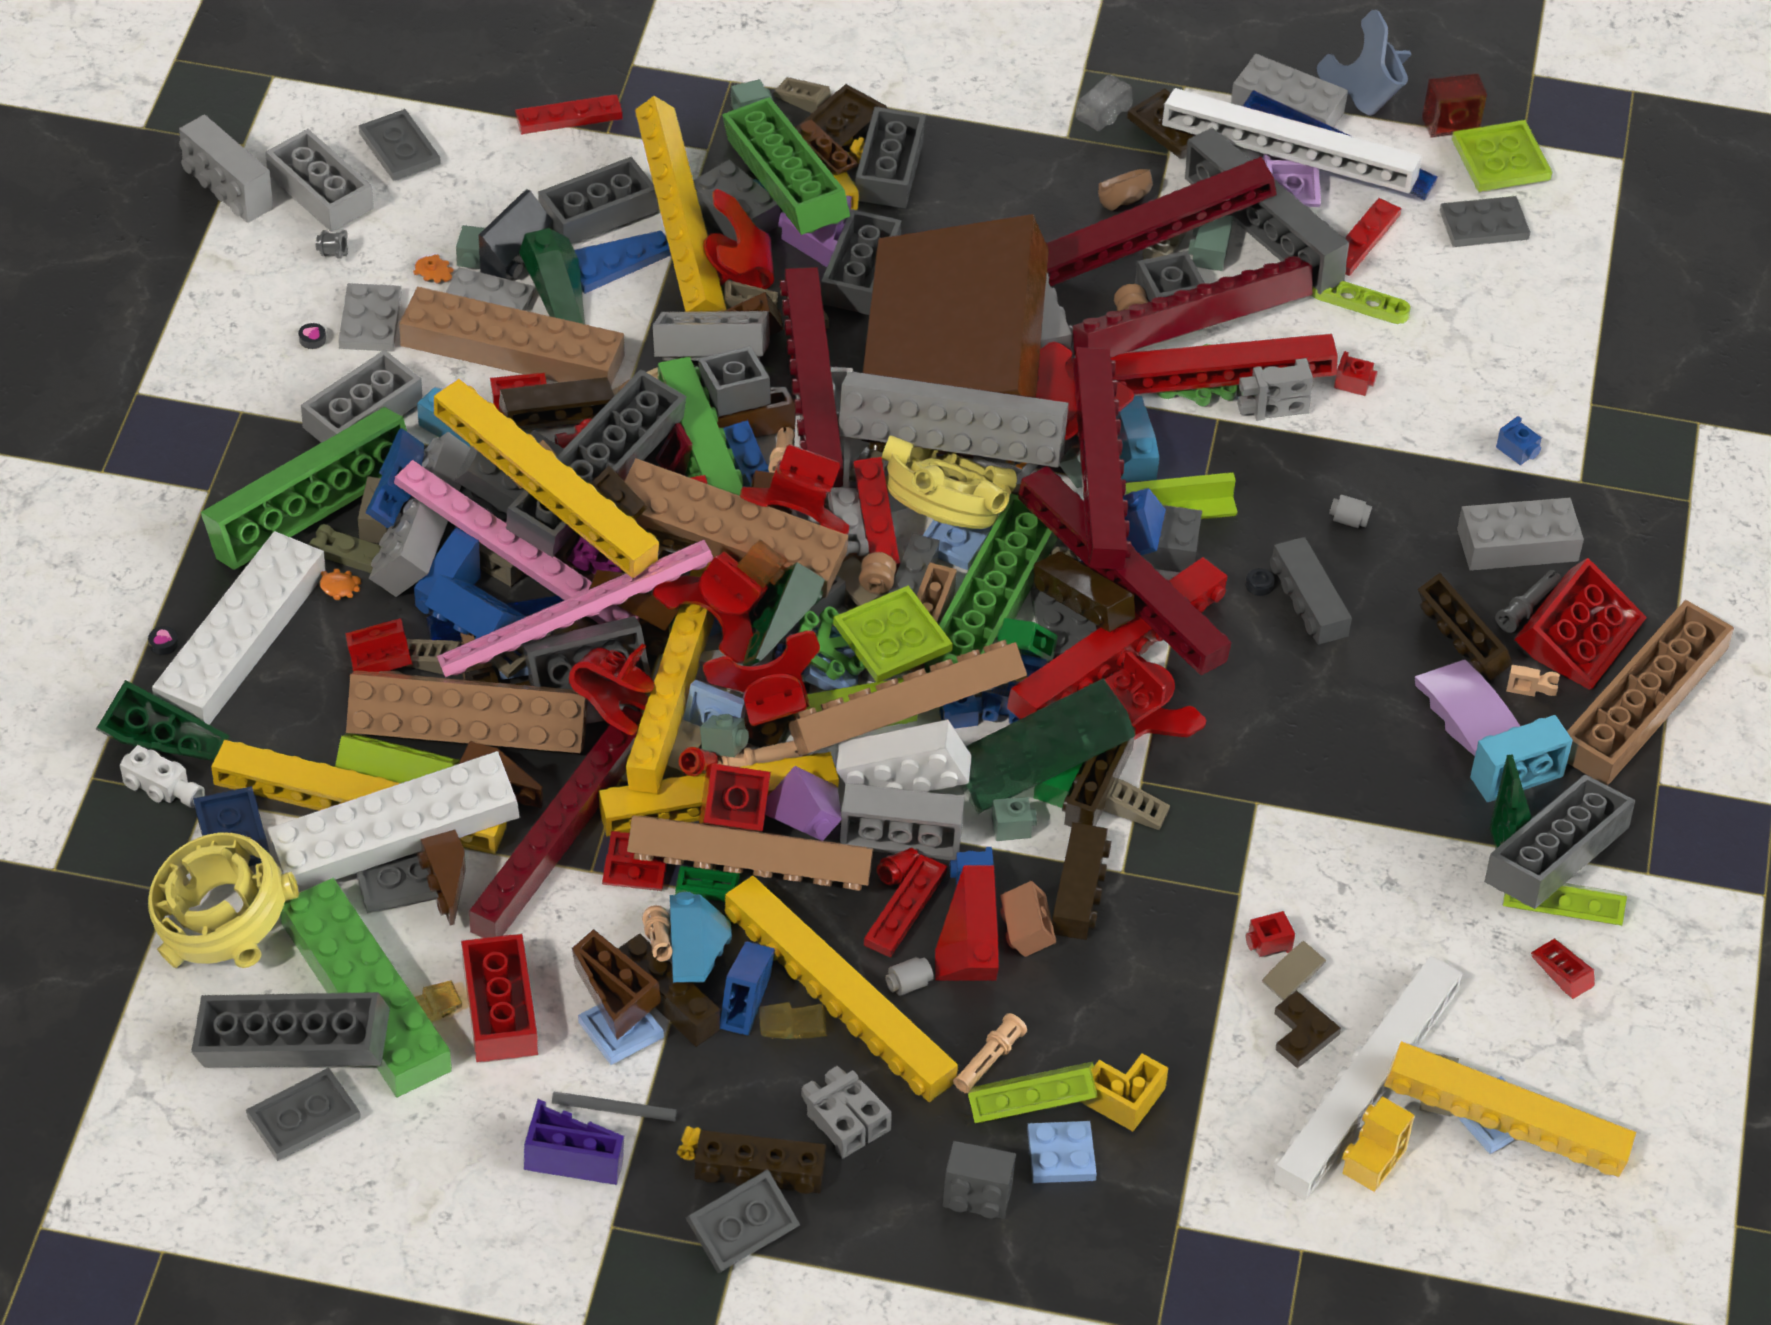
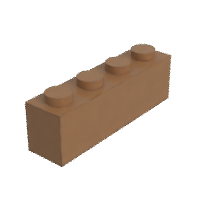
(936, 593)

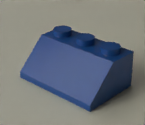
(1145, 520)
(469, 607)

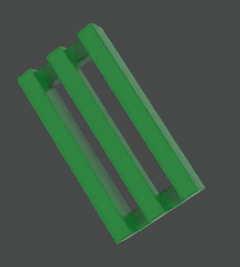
(706, 887)

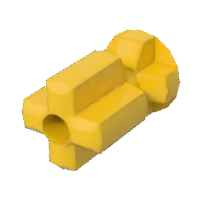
(857, 149)
(690, 1143)

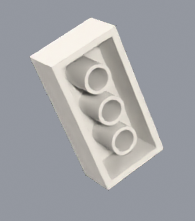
(907, 759)

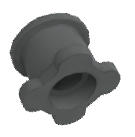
(332, 243)

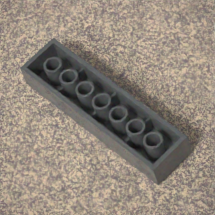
(1278, 222)
(615, 437)

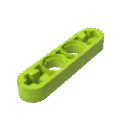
(1363, 295)

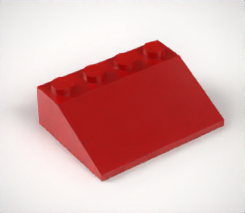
(1581, 625)

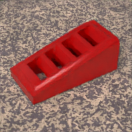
(1573, 983)

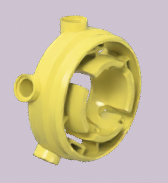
(947, 485)
(225, 933)

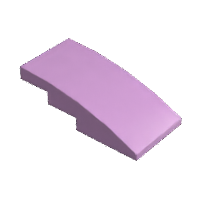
(1296, 178)
(1465, 703)

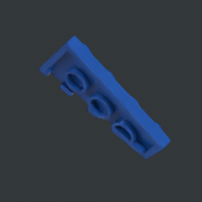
(618, 258)

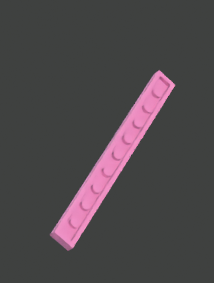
(494, 535)
(566, 612)

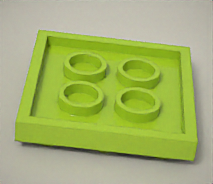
(1501, 155)
(892, 634)

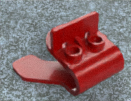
(743, 260)
(1057, 386)
(802, 485)
(723, 592)
(770, 688)
(1143, 691)
(606, 694)

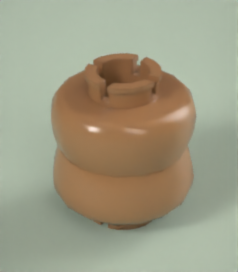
(1129, 295)
(877, 573)

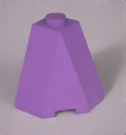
(817, 244)
(805, 803)

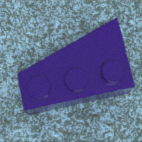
(571, 1148)

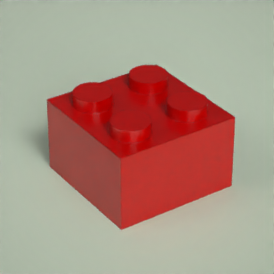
(734, 797)

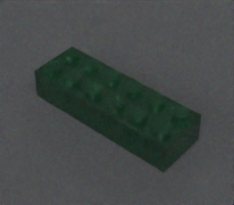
(1045, 744)

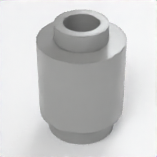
(1350, 511)
(909, 975)

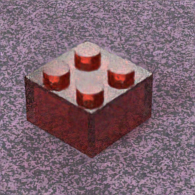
(1454, 104)

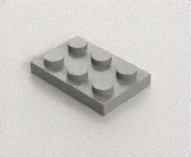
(491, 289)
(370, 317)

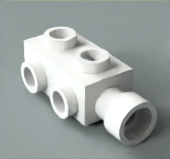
(158, 777)

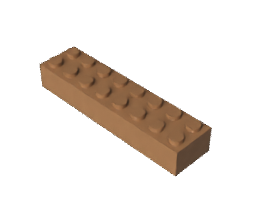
(509, 338)
(732, 524)
(1647, 691)
(906, 699)
(466, 711)
(750, 850)

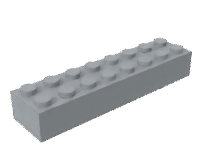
(953, 418)

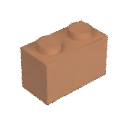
(1027, 919)

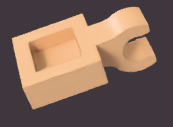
(1528, 681)

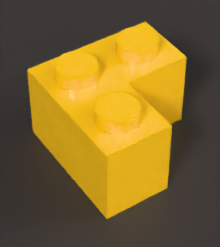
(1129, 1095)
(1379, 1144)

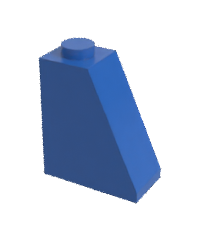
(456, 559)
(746, 987)

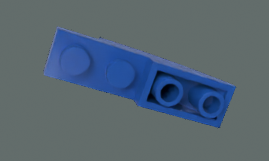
(745, 451)
(389, 497)

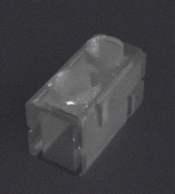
(1104, 102)

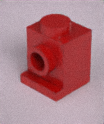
(1355, 375)
(1270, 934)

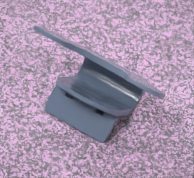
(1375, 74)

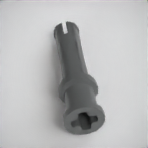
(1522, 606)

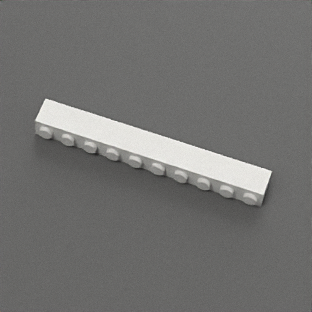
(1293, 140)
(1362, 1083)

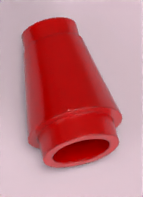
(695, 760)
(897, 866)

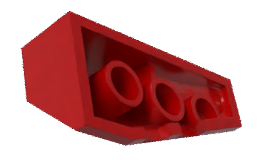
(969, 934)

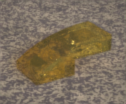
(439, 1000)
(790, 1023)

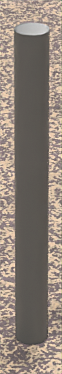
(614, 1106)

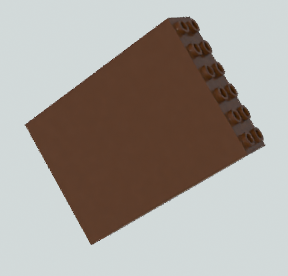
(960, 306)

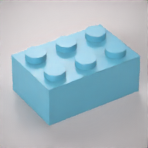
(1538, 752)

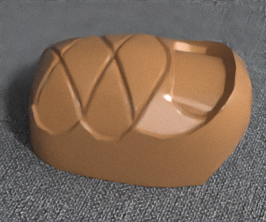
(1125, 188)

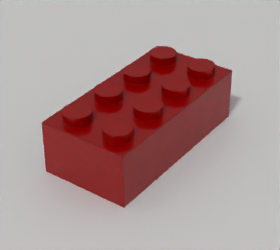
(499, 998)

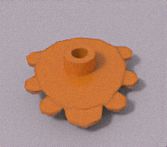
(433, 268)
(339, 584)

